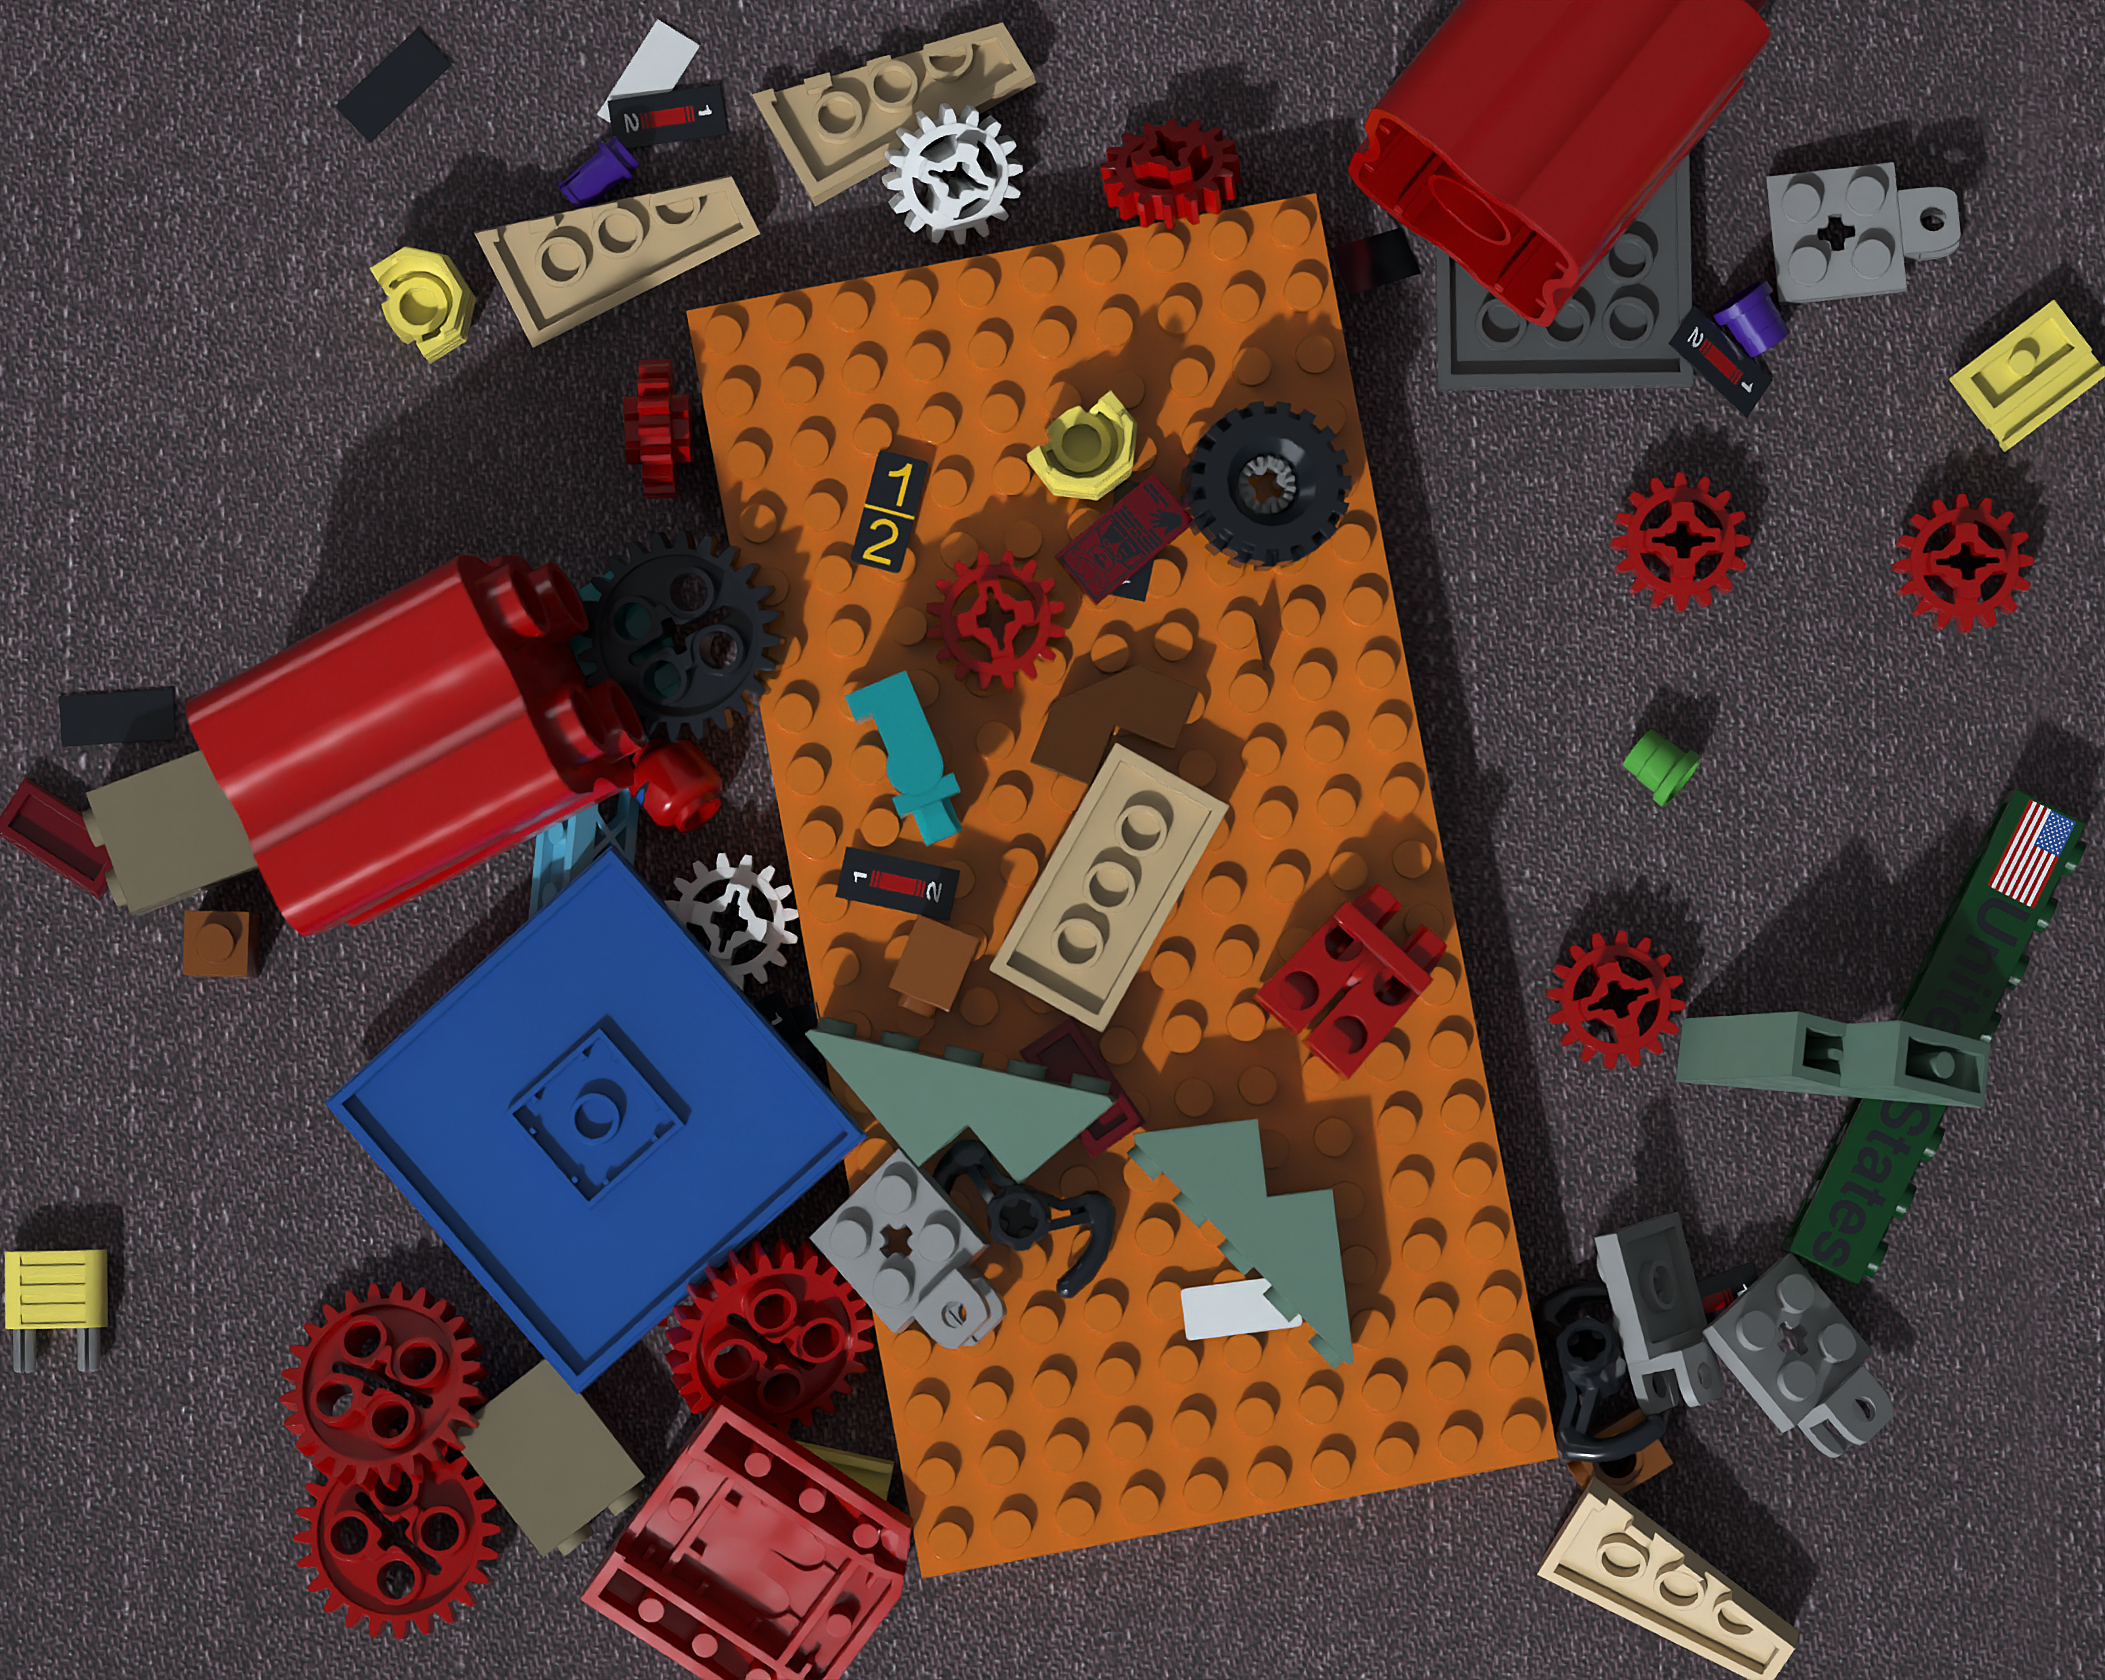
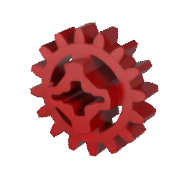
(1171, 173)
(658, 429)
(1679, 514)
(1962, 593)
(1026, 616)
(1625, 1028)

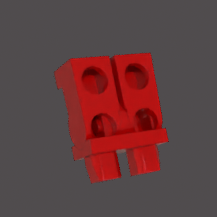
(1366, 966)

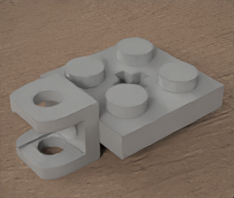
(1884, 226)
(937, 1273)
(1658, 1313)
(1805, 1384)

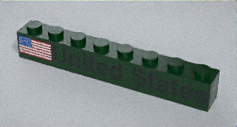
(1955, 992)

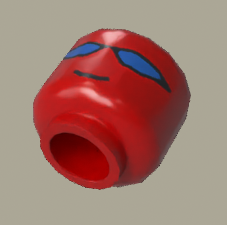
(675, 785)

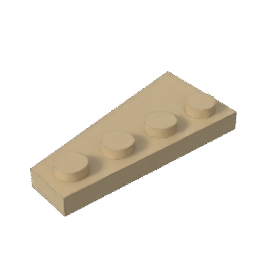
(845, 122)
(601, 255)
(1653, 1579)

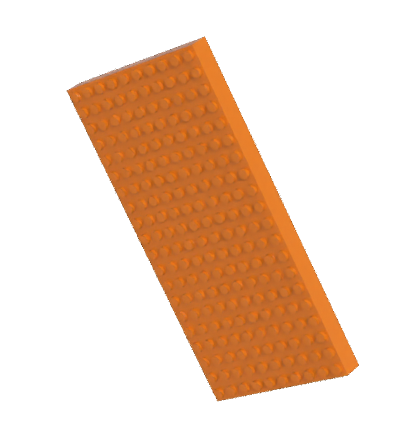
(1096, 1407)

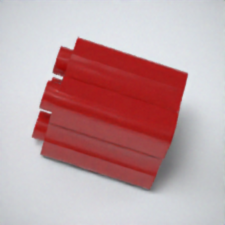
(1549, 129)
(416, 739)

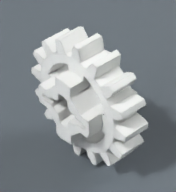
(957, 148)
(758, 929)

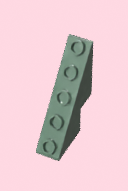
(1834, 1058)
(935, 1097)
(1281, 1235)

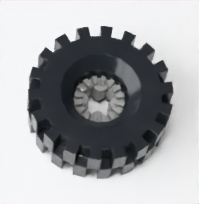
(1304, 472)

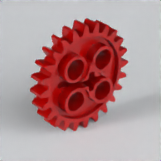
(805, 1294)
(358, 1438)
(361, 1577)

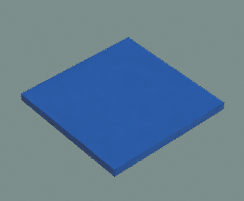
(596, 1119)

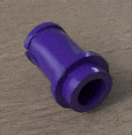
(599, 174)

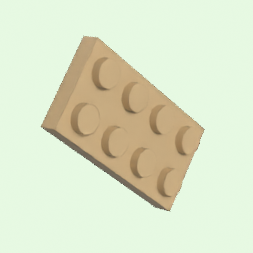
(1108, 887)

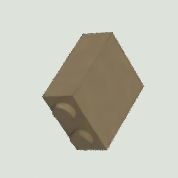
(168, 834)
(552, 1459)

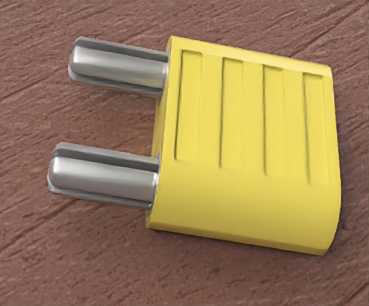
(56, 1292)

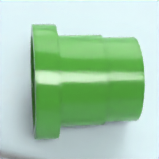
(1661, 766)

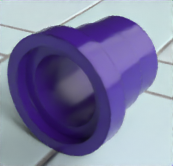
(1753, 318)

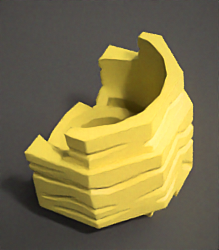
(426, 300)
(1087, 450)

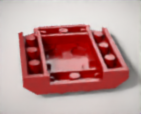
(754, 1558)

